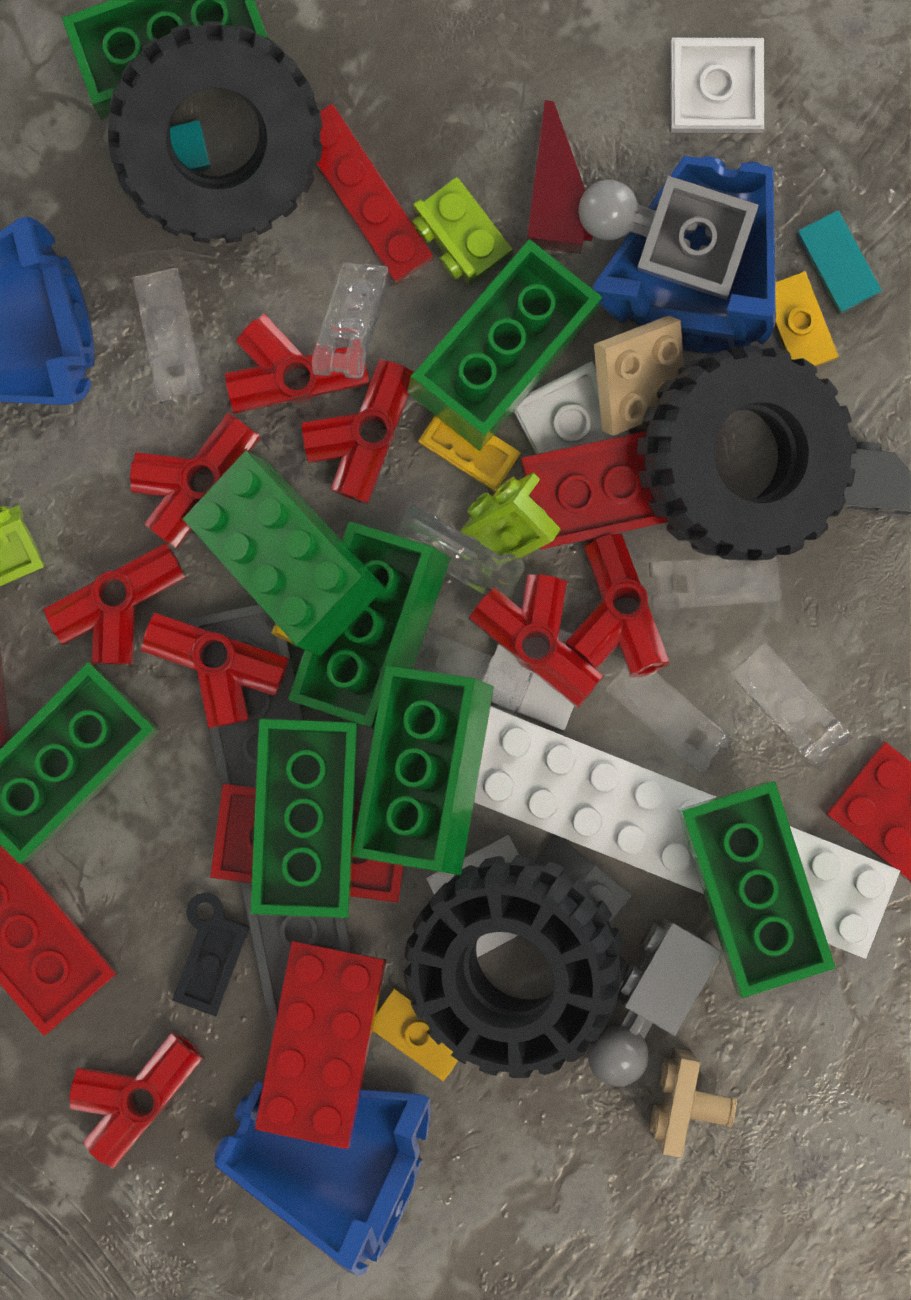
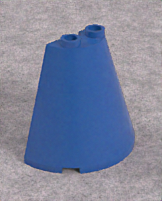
(42, 320)
(706, 320)
(329, 1194)

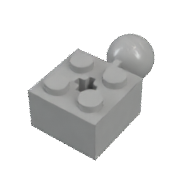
(611, 211)
(654, 993)

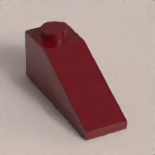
(556, 190)

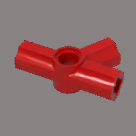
(275, 358)
(341, 435)
(174, 476)
(538, 618)
(115, 625)
(609, 628)
(222, 685)
(114, 1093)

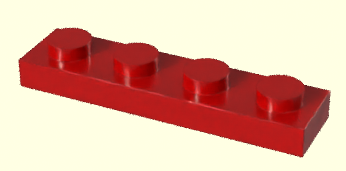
(369, 199)

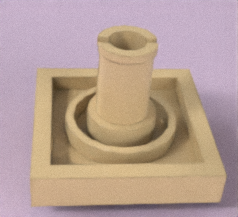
(633, 369)
(682, 1103)

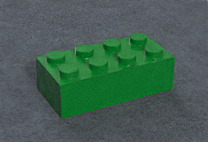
(117, 30)
(504, 344)
(283, 553)
(388, 632)
(66, 759)
(423, 770)
(304, 818)
(756, 889)

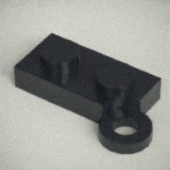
(210, 958)

